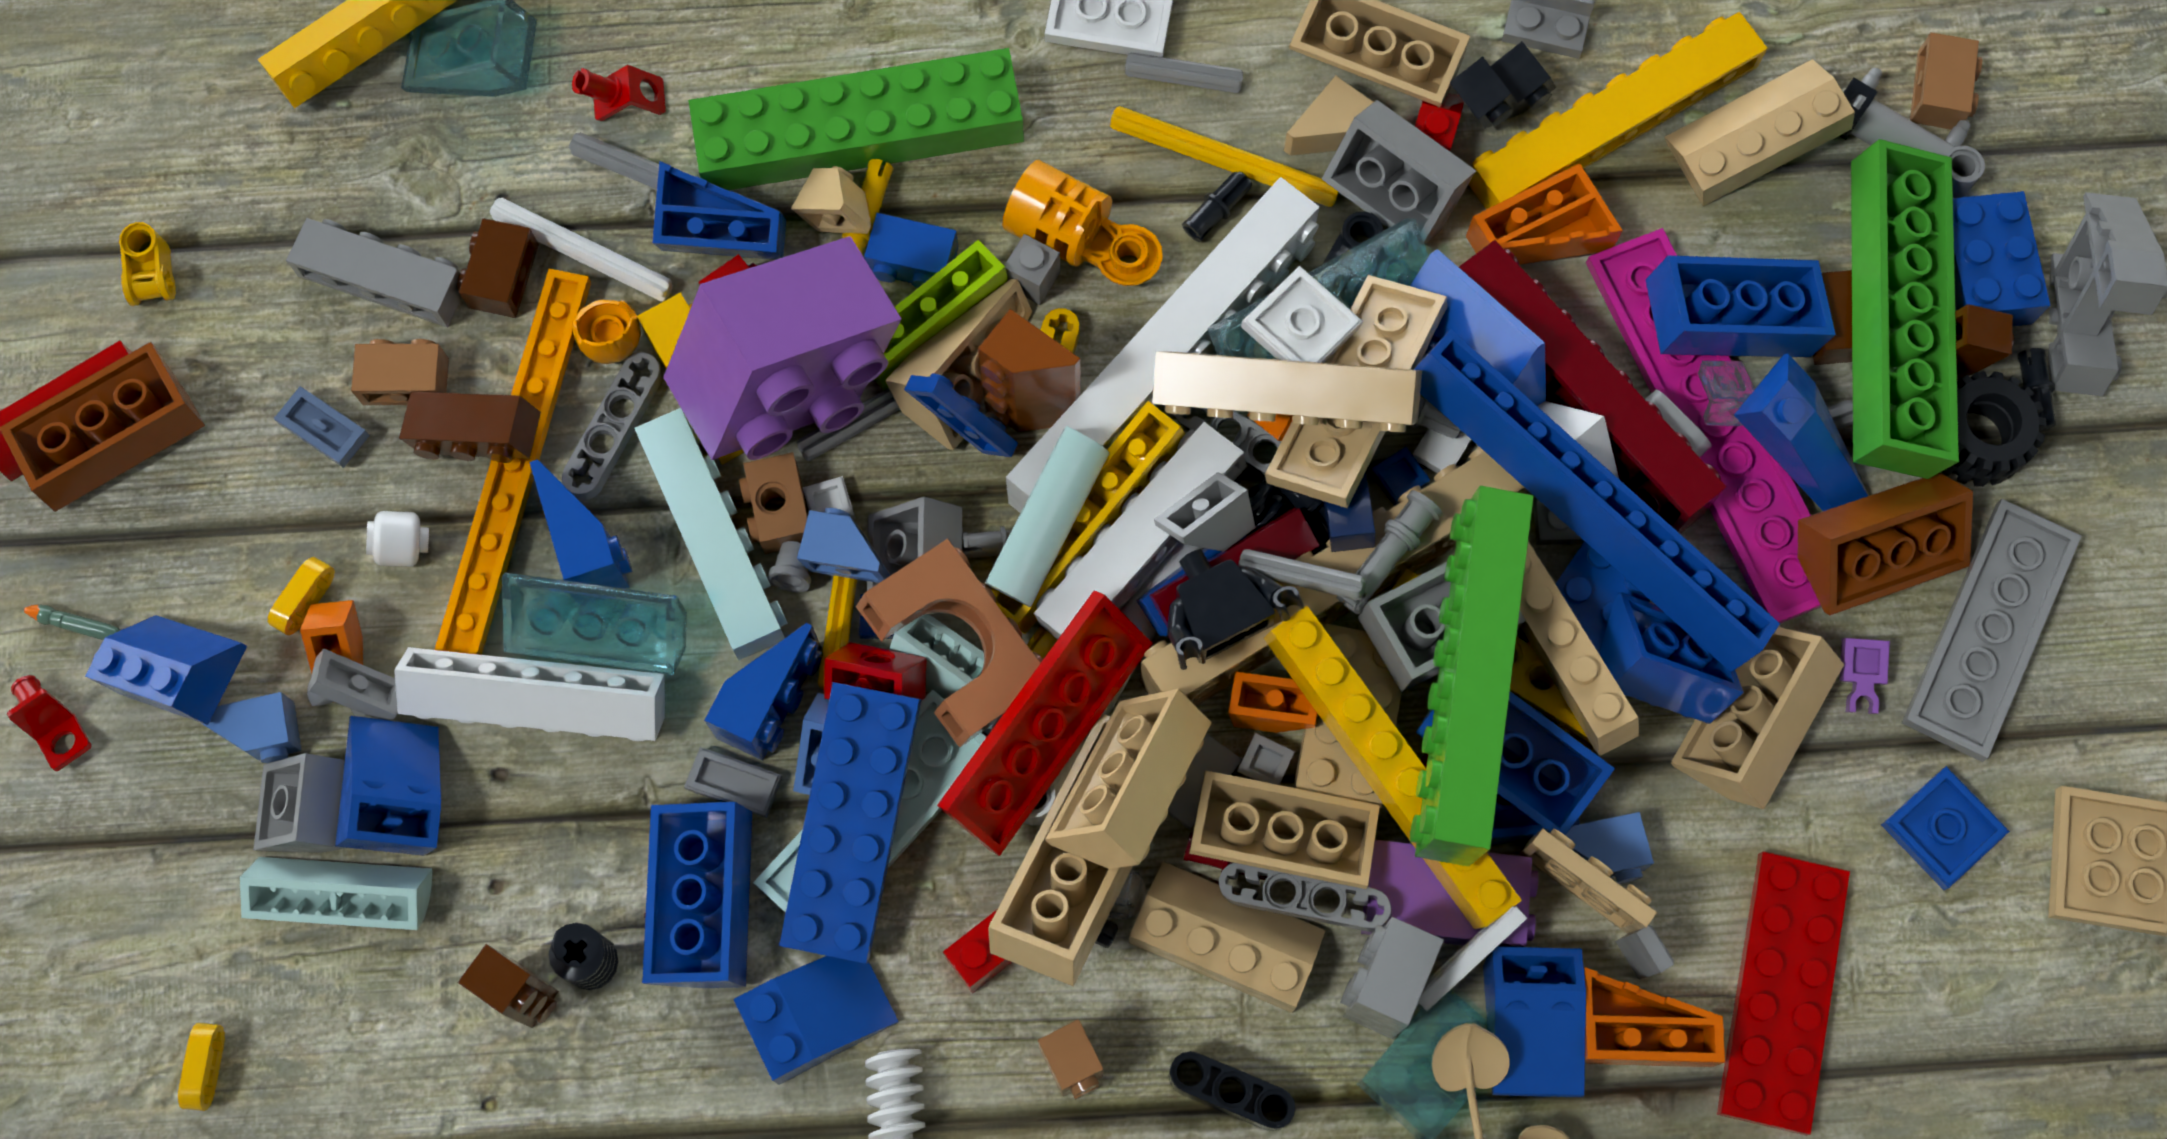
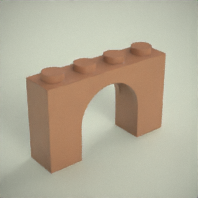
(946, 584)

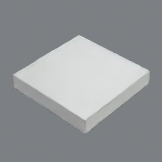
(1301, 320)

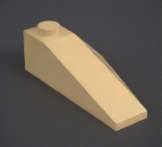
(956, 357)

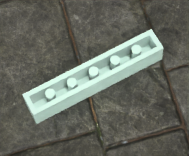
(710, 535)

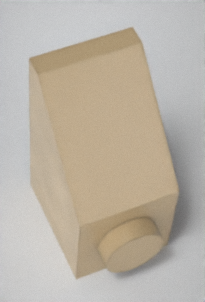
(1326, 119)
(833, 202)

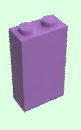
(1425, 904)

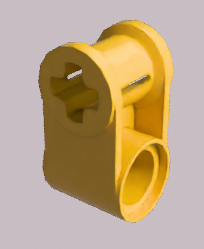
(147, 272)

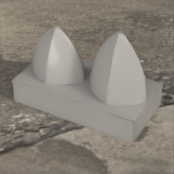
(352, 685)

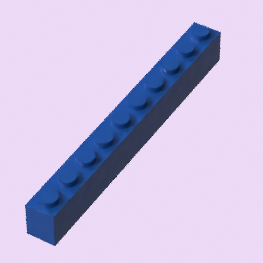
(1594, 503)

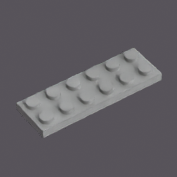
(1991, 630)

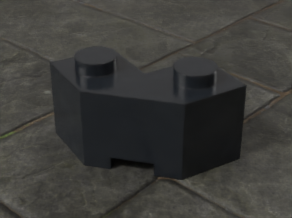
(1505, 87)

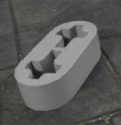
(1680, 422)

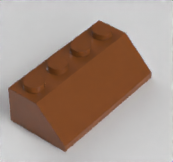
(1027, 375)
(101, 427)
(1886, 542)

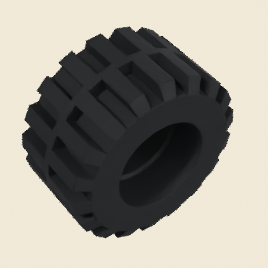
(2014, 417)

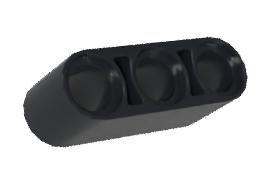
(1254, 1091)

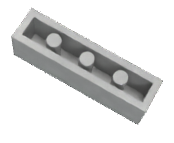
(376, 271)

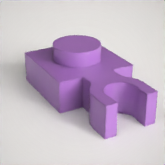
(1864, 666)

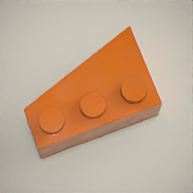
(1549, 220)
(1646, 1028)

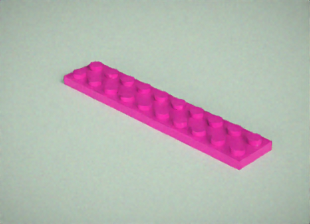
(1761, 502)

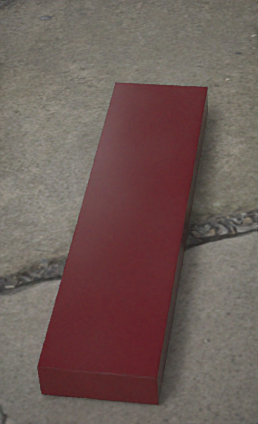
(1283, 537)

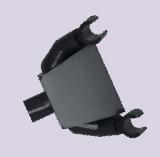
(1222, 607)

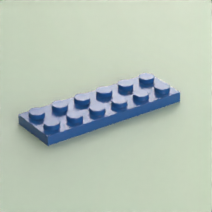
(850, 823)

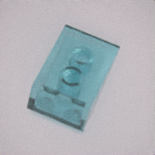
(472, 51)
(1404, 1075)

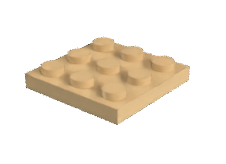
(2109, 861)
(1589, 881)

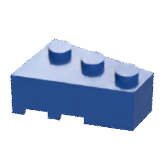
(712, 220)

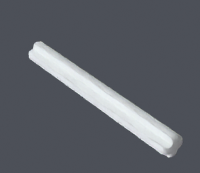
(584, 250)

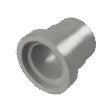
(788, 571)

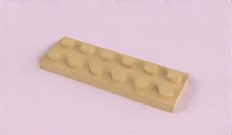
(1394, 334)

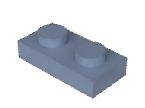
(321, 426)

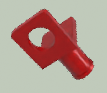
(619, 91)
(46, 721)

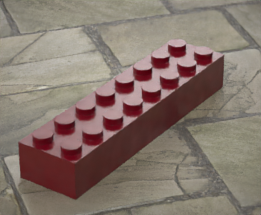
(1646, 450)

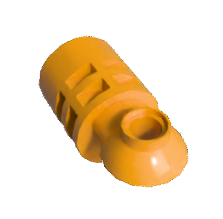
(1076, 224)

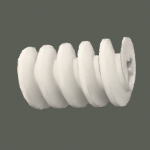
(894, 1094)

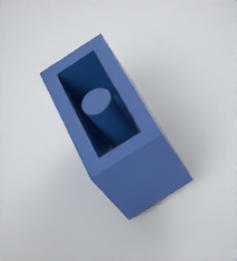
(908, 249)

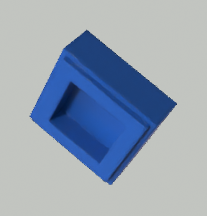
(1399, 474)

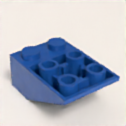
(763, 692)
(390, 787)
(1540, 1015)

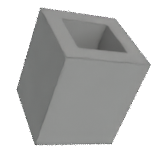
(1034, 267)

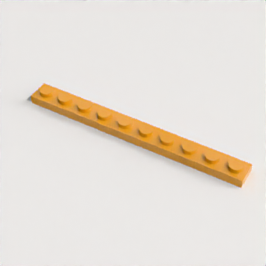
(509, 484)

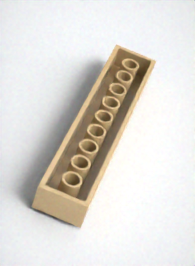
(1451, 487)

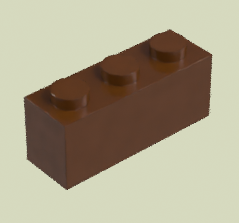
(470, 426)
(509, 987)

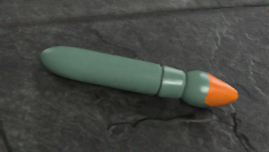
(47, 615)

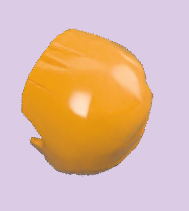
(607, 331)

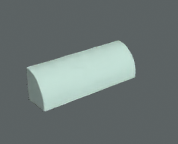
(1047, 516)
(950, 658)
(335, 893)

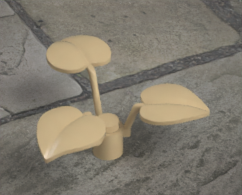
(1478, 1059)

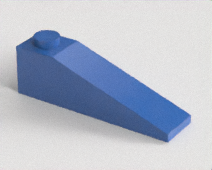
(1799, 433)

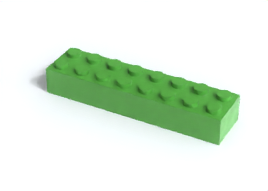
(856, 118)
(1903, 310)
(1472, 678)

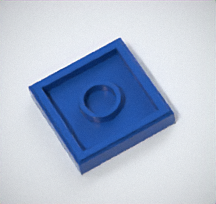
(1945, 828)

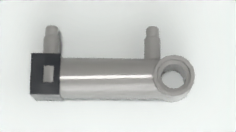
(1878, 121)

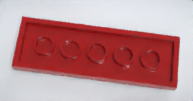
(1045, 723)
(1783, 993)

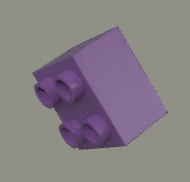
(781, 349)

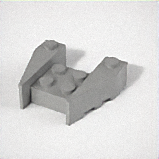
(2105, 269)

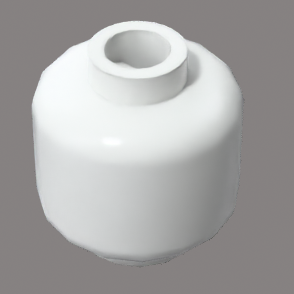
(396, 538)

